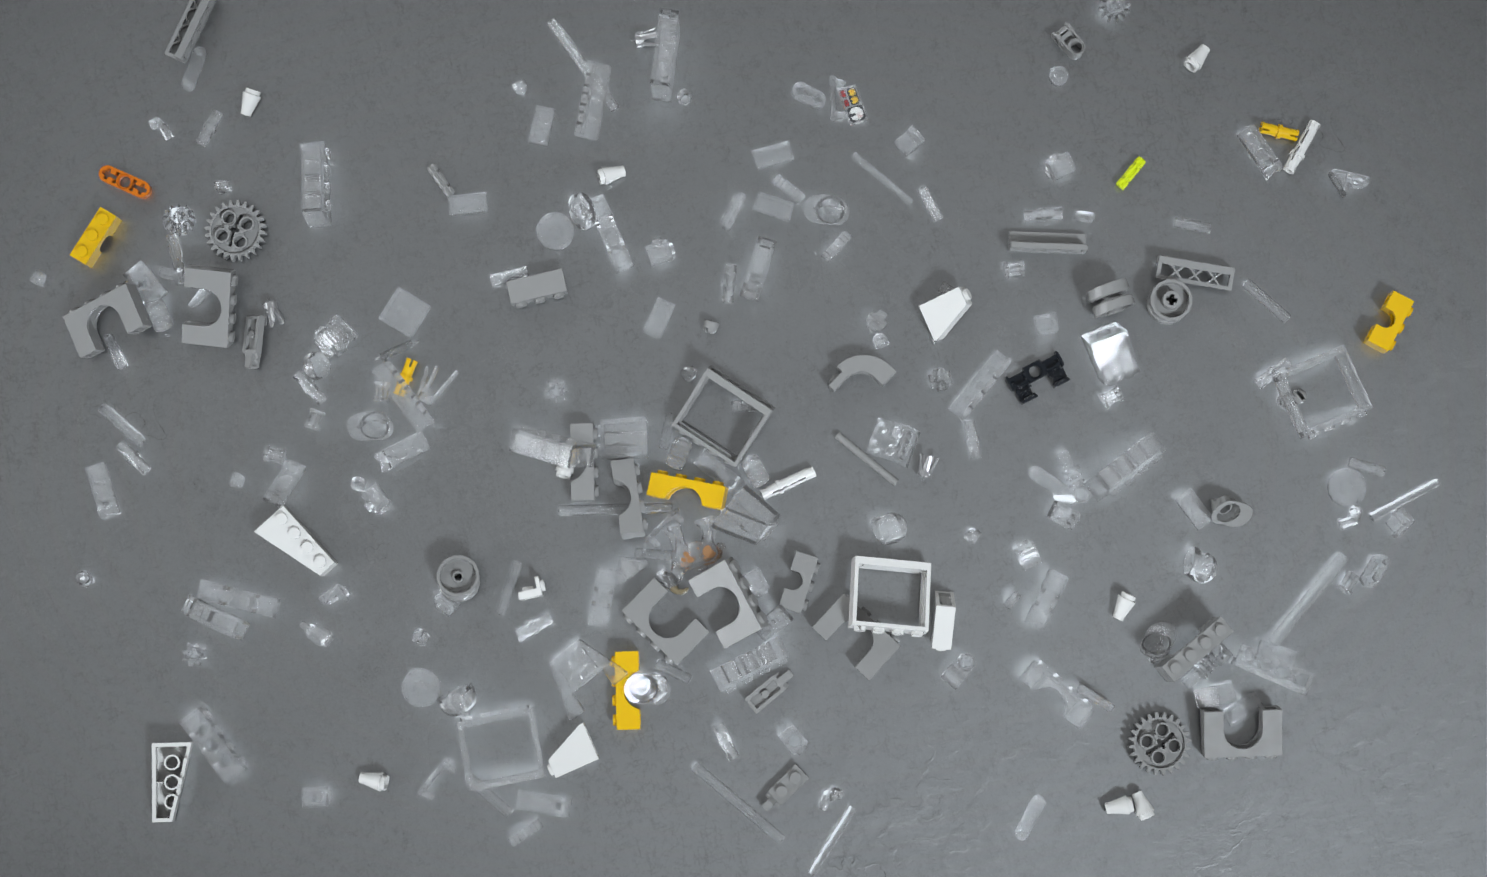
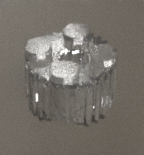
(334, 337)

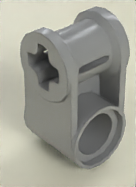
(1066, 38)

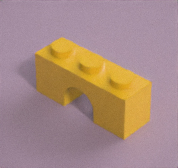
(101, 226)
(1397, 308)

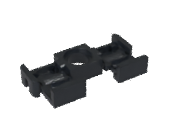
(1049, 366)

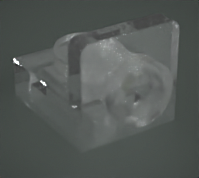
(331, 595)

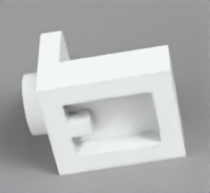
(529, 592)

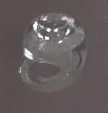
(892, 526)
(1202, 569)

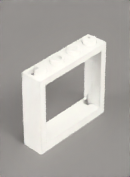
(897, 566)

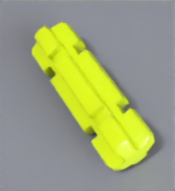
(1130, 173)

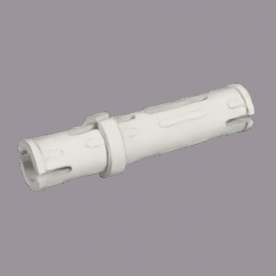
(1298, 152)
(788, 482)

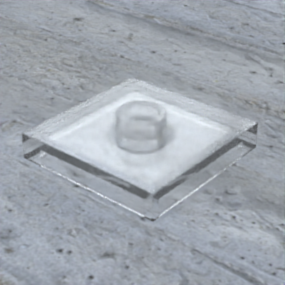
(404, 312)

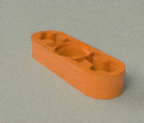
(115, 172)

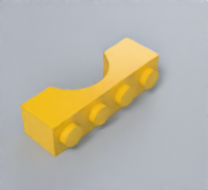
(664, 486)
(626, 716)

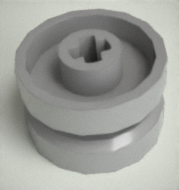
(1170, 290)
(1111, 299)
(459, 567)

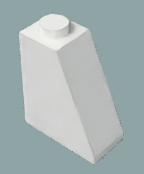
(945, 311)
(943, 620)
(573, 753)

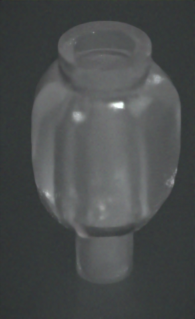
(317, 633)

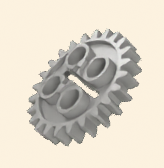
(219, 225)
(1169, 758)

